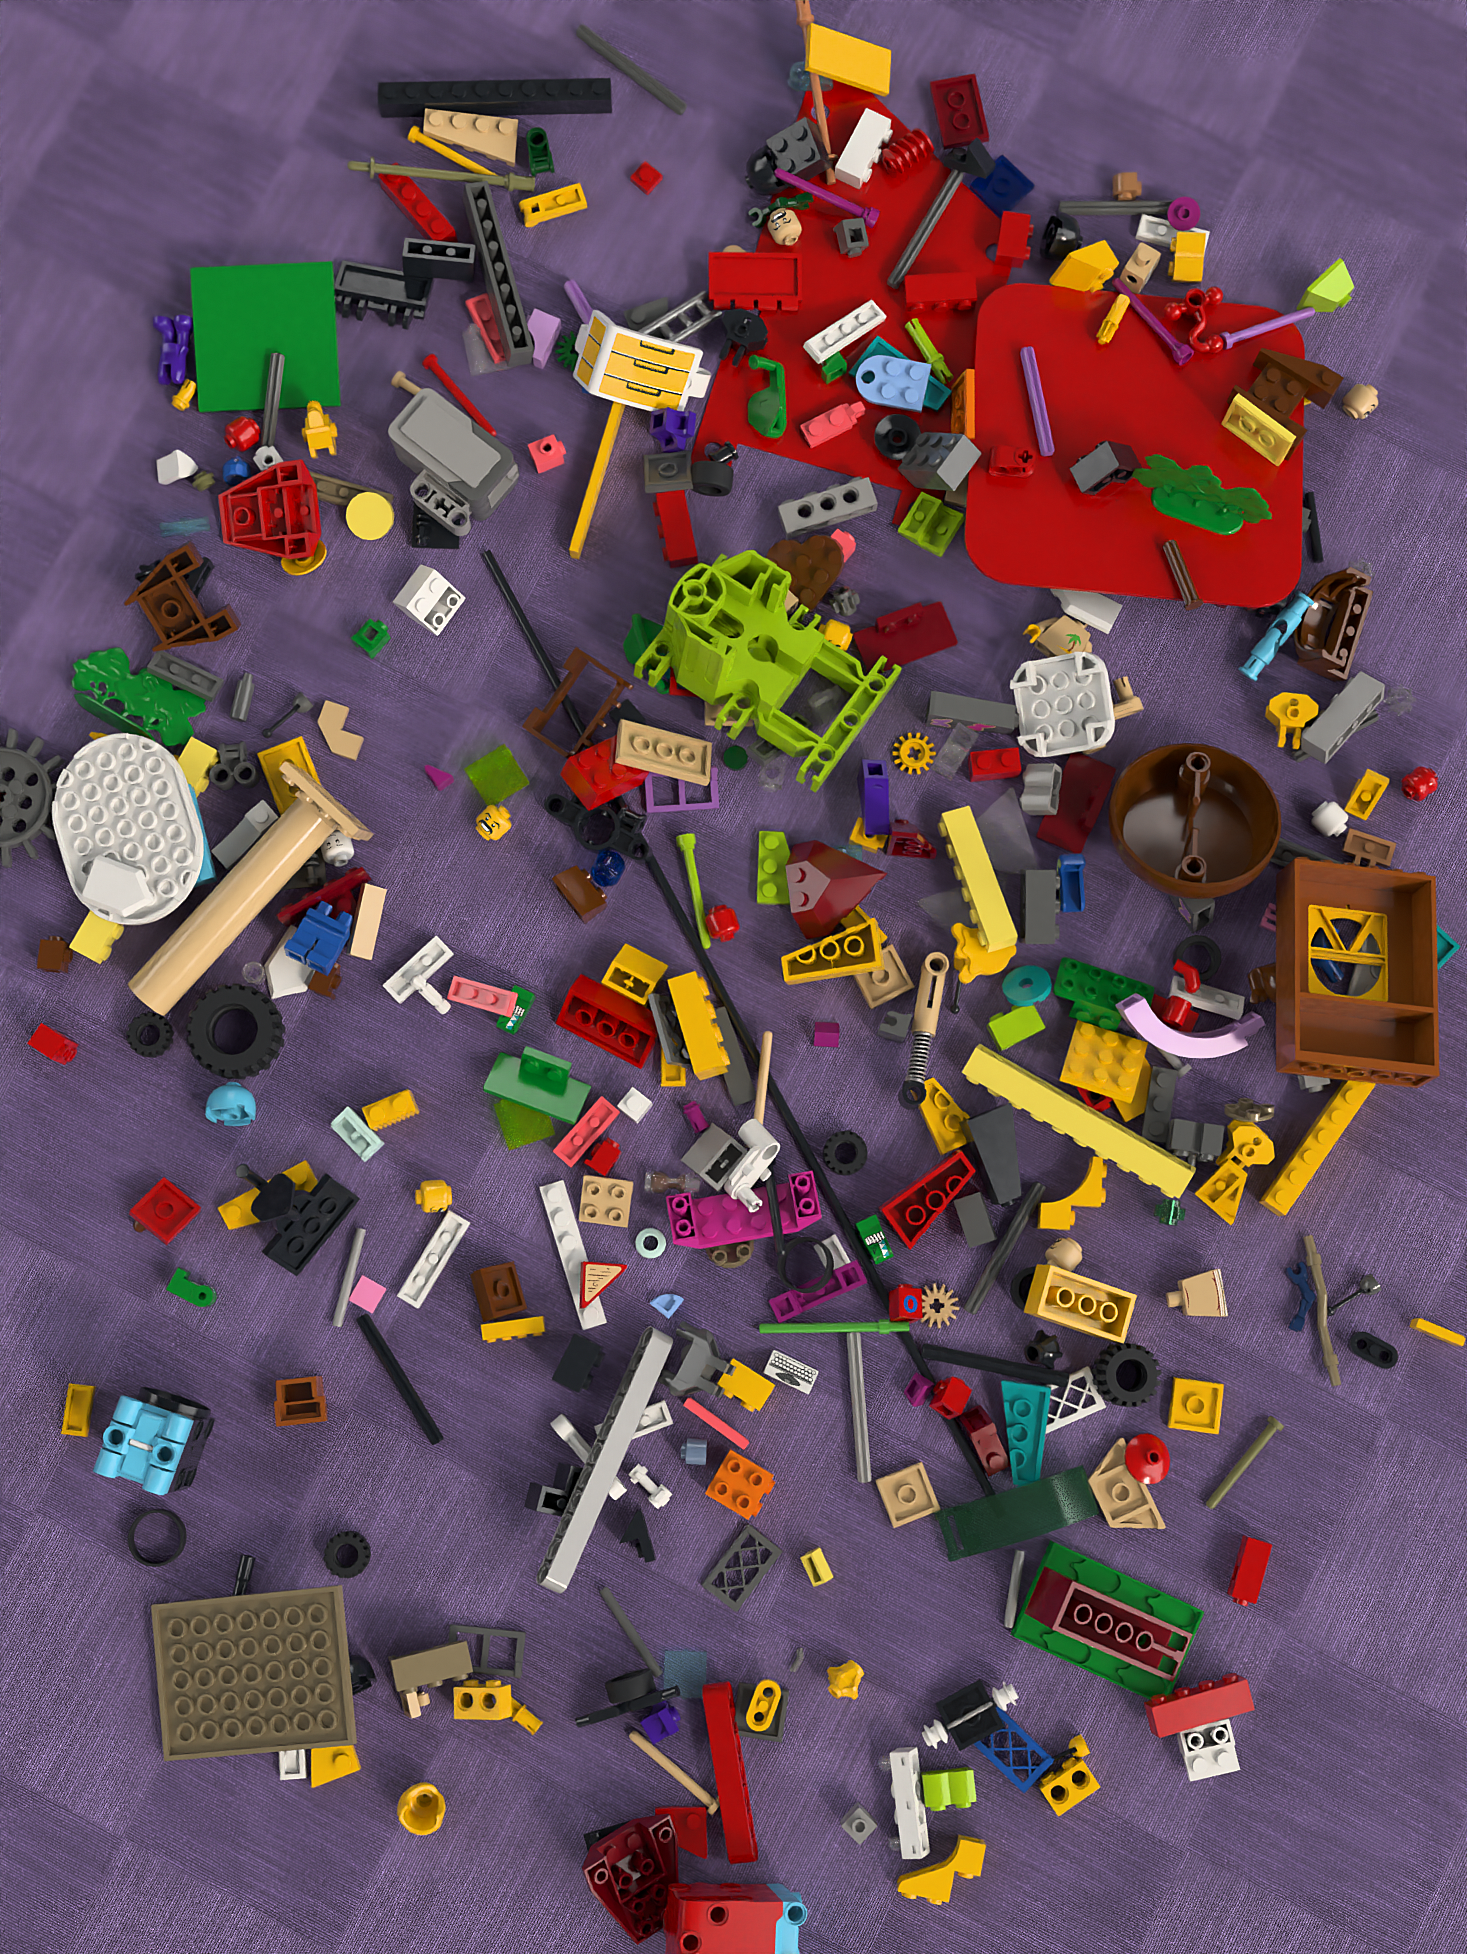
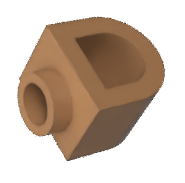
(1126, 186)

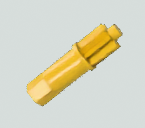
(1113, 318)

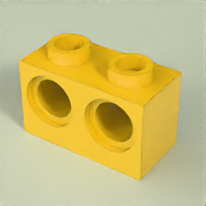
(482, 1706)
(1072, 1791)

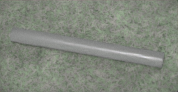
(348, 1277)

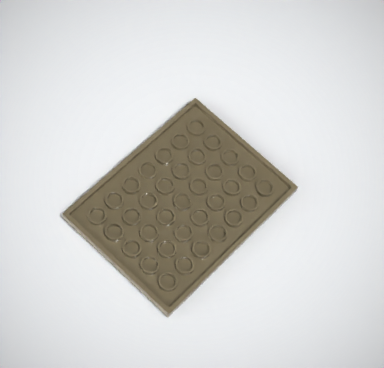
(253, 1673)

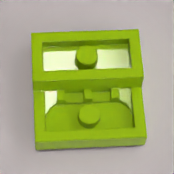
(931, 524)

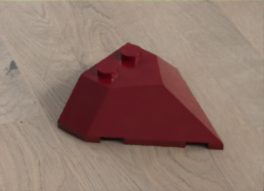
(826, 886)

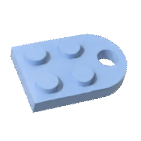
(896, 382)

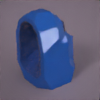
(236, 471)

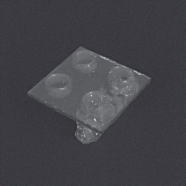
(478, 355)

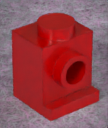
(1099, 1104)
(604, 1156)

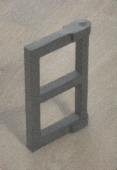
(487, 1632)

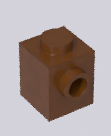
(54, 955)

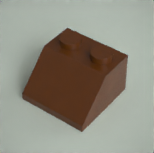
(580, 893)

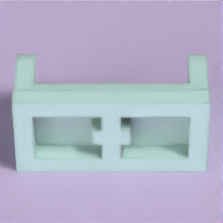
(357, 1133)

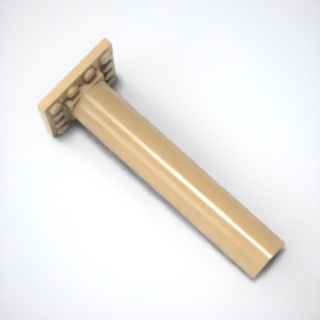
(245, 891)

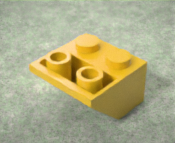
(634, 974)

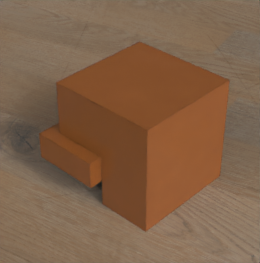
(300, 1401)

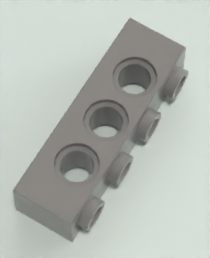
(819, 518)

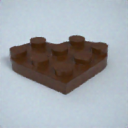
(811, 564)

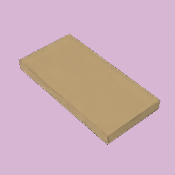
(663, 752)

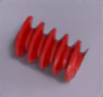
(905, 150)

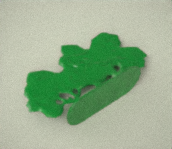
(1198, 498)
(141, 695)

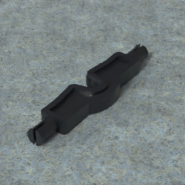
(624, 1707)

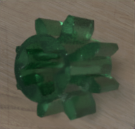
(1169, 1212)

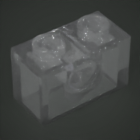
(954, 751)

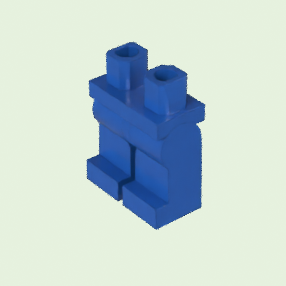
(319, 938)

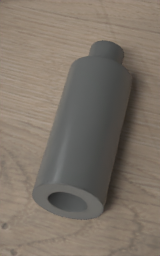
(242, 698)

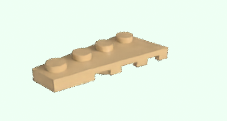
(479, 133)

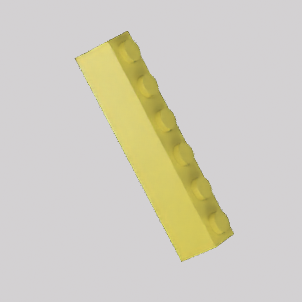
(978, 879)

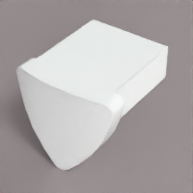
(175, 467)

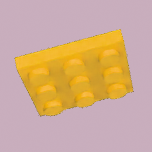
(1103, 1061)

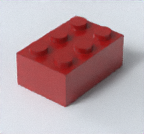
(597, 777)

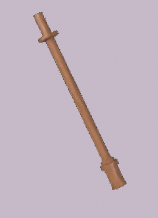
(804, 19)

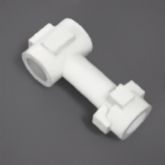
(659, 1495)

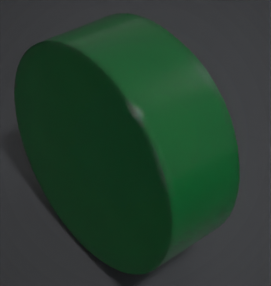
(735, 758)

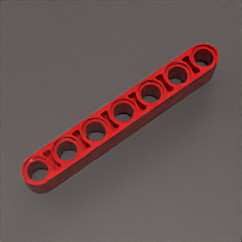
(730, 1773)

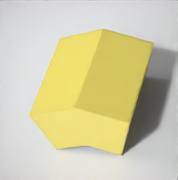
(820, 1564)

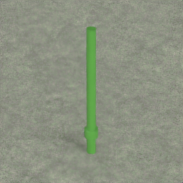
(882, 1327)

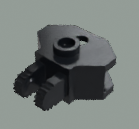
(742, 334)

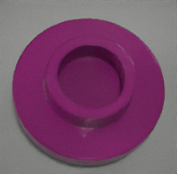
(1183, 213)

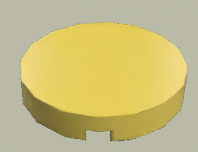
(369, 515)

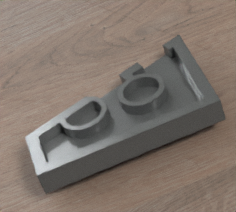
(645, 314)

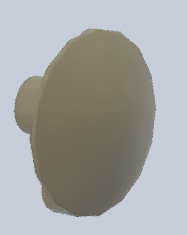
(1247, 1111)
(731, 1254)

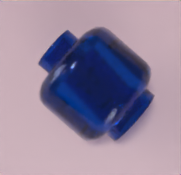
(607, 868)

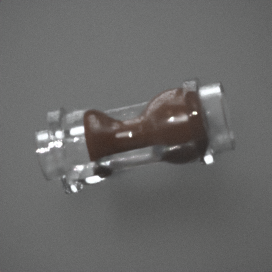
(660, 1182)

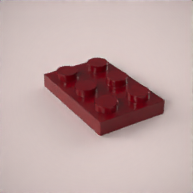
(958, 111)

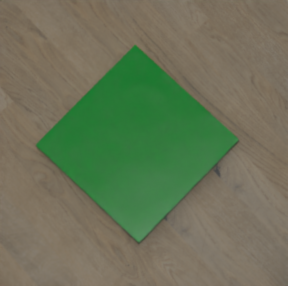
(260, 311)

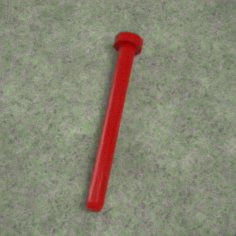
(430, 362)

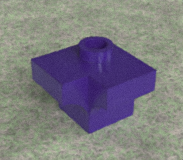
(672, 428)
(661, 1721)

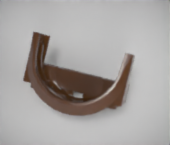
(1350, 607)

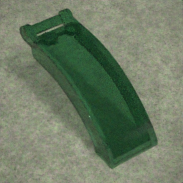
(1018, 1513)

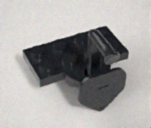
(300, 1217)

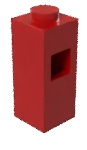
(1249, 1570)

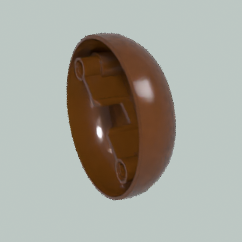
(1194, 820)

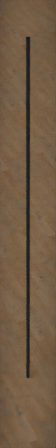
(744, 1035)

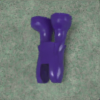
(173, 355)

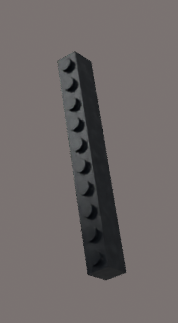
(496, 97)

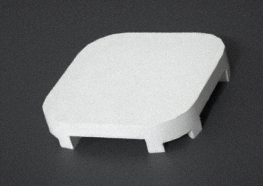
(1063, 704)

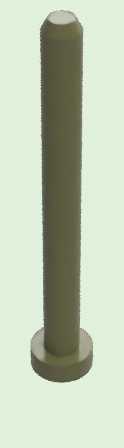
(1244, 1462)

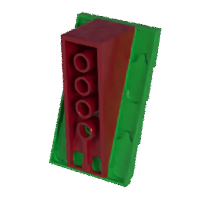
(1107, 1622)

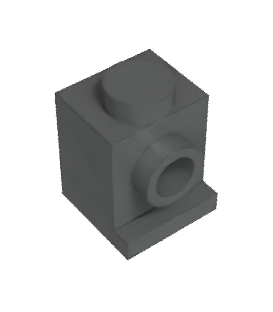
(851, 236)

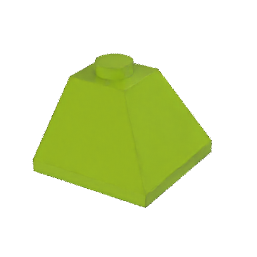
(1329, 290)

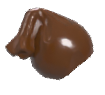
(1263, 983)

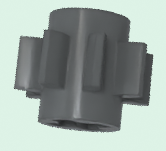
(844, 601)

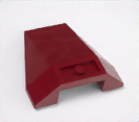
(632, 1873)

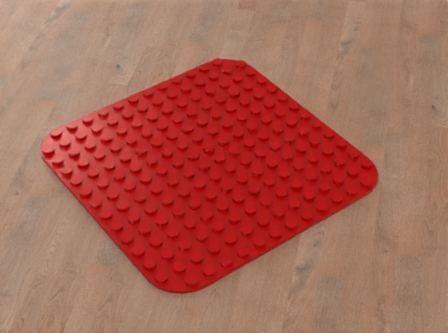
(1134, 395)

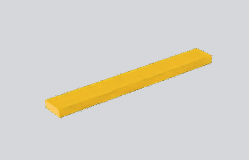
(596, 479)

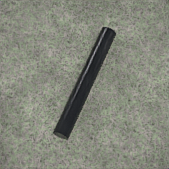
(1314, 528)

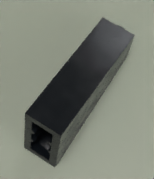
(995, 1152)

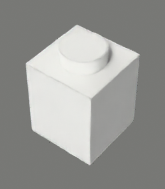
(635, 1105)

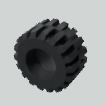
(1145, 1380)

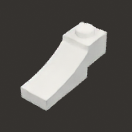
(245, 835)

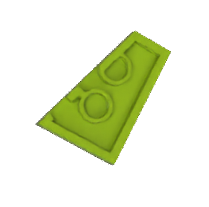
(772, 876)

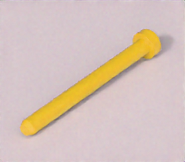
(416, 135)

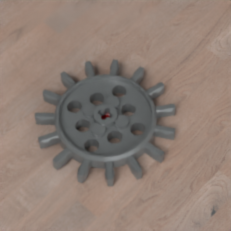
(18, 790)

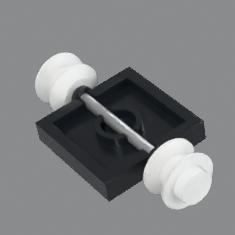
(970, 1715)

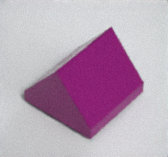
(826, 1034)
(918, 1389)

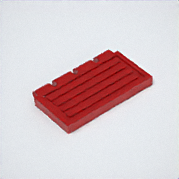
(755, 278)

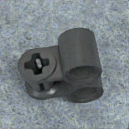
(235, 763)

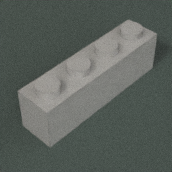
(1342, 717)

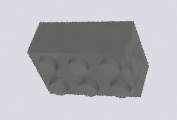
(939, 461)
(1039, 906)

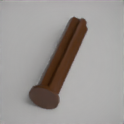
(1182, 575)

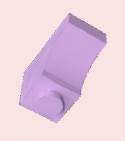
(543, 332)

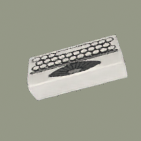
(791, 1372)

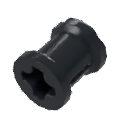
(724, 454)

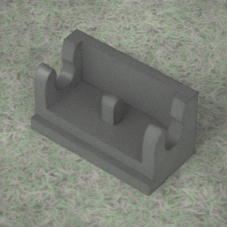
(896, 1028)
(975, 1219)

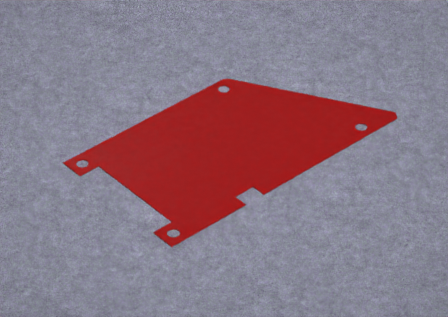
(839, 285)

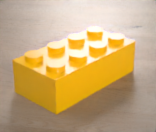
(696, 1022)
(1080, 1303)

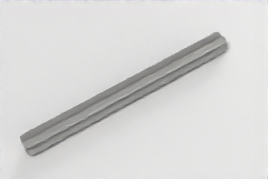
(858, 1407)

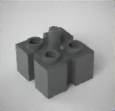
(1194, 1140)

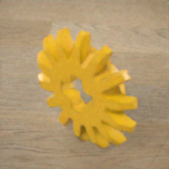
(916, 744)

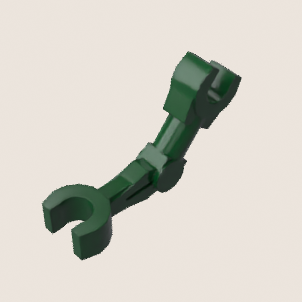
(798, 202)

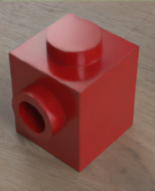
(950, 1397)

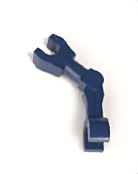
(1308, 1296)

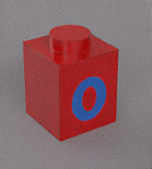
(905, 1303)

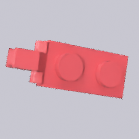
(831, 423)

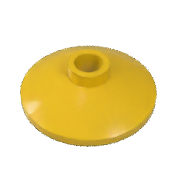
(305, 565)

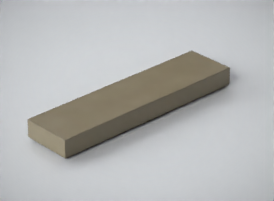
(340, 491)

